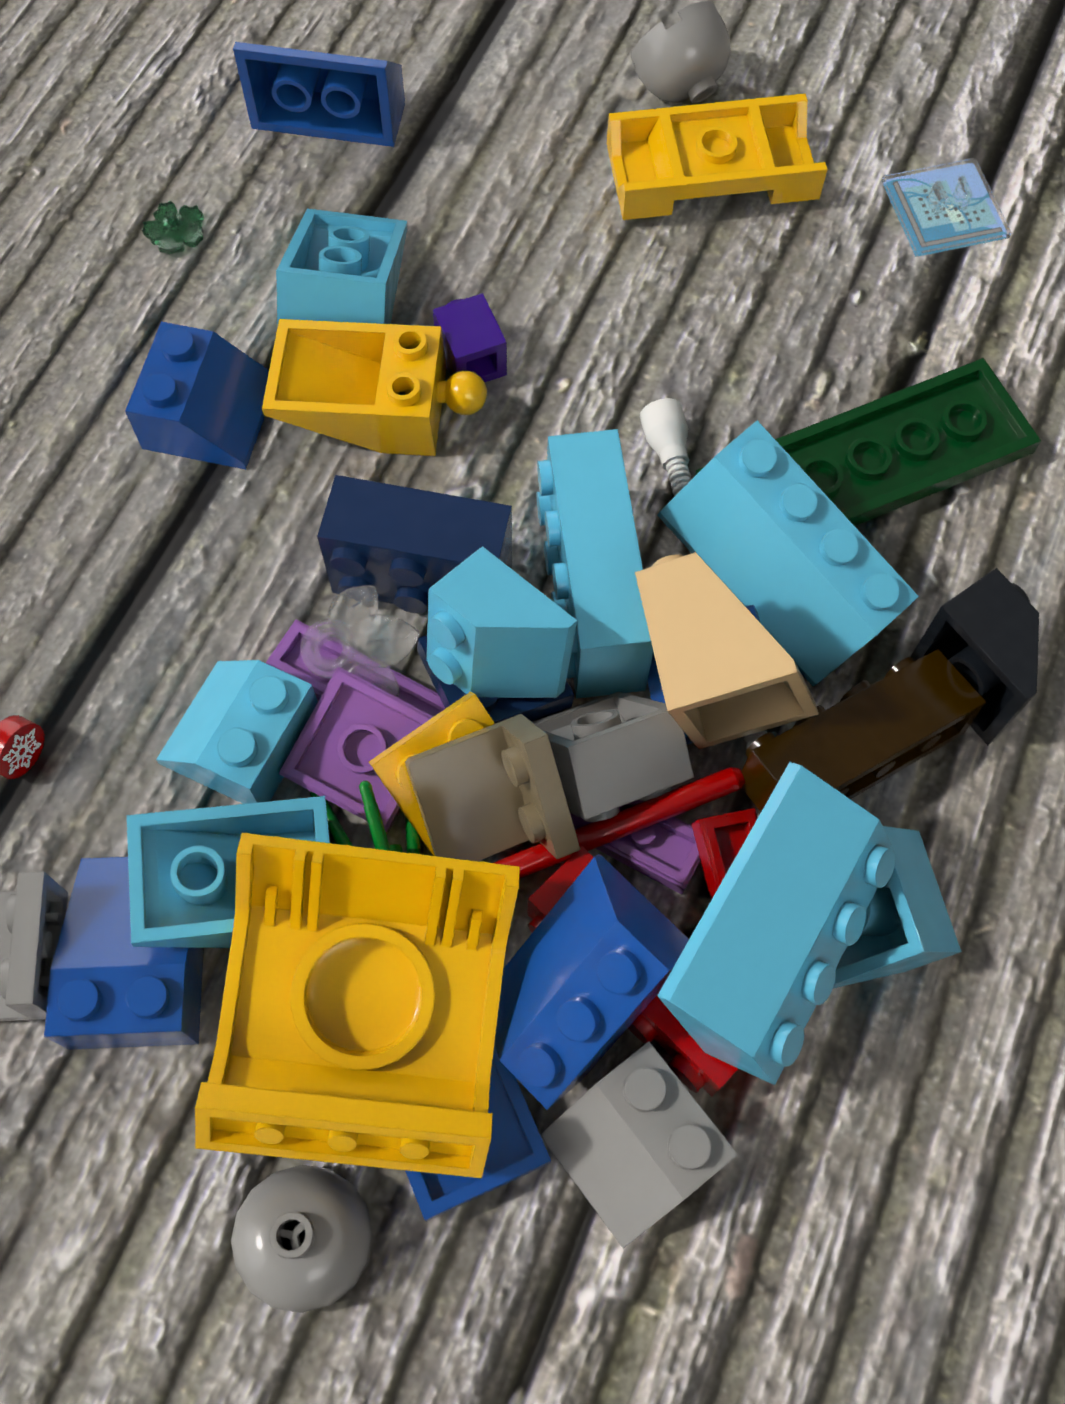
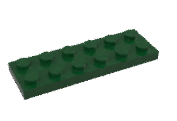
(913, 442)

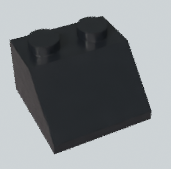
(993, 643)

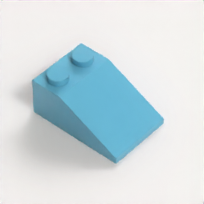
(341, 268)
(187, 866)

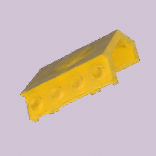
(359, 1007)

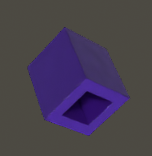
(472, 338)

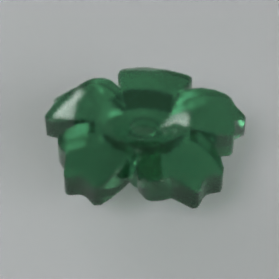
(173, 228)

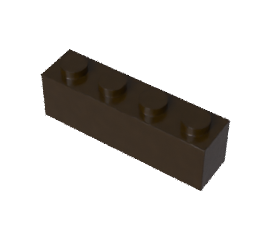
(870, 730)

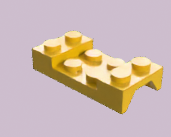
(712, 153)

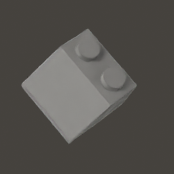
(616, 753)
(637, 1144)

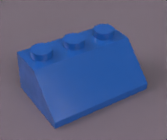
(321, 93)
(582, 980)

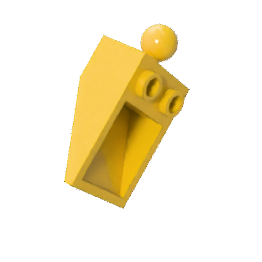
(349, 380)

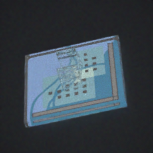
(946, 207)

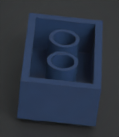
(405, 538)

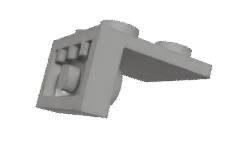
(28, 940)

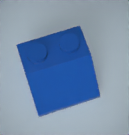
(198, 397)

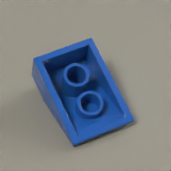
(105, 987)

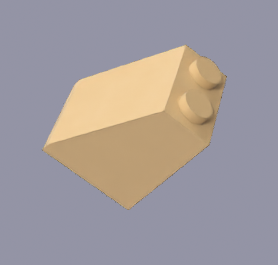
(714, 657)

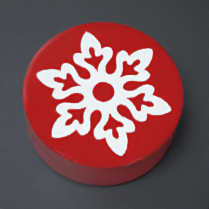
(19, 745)

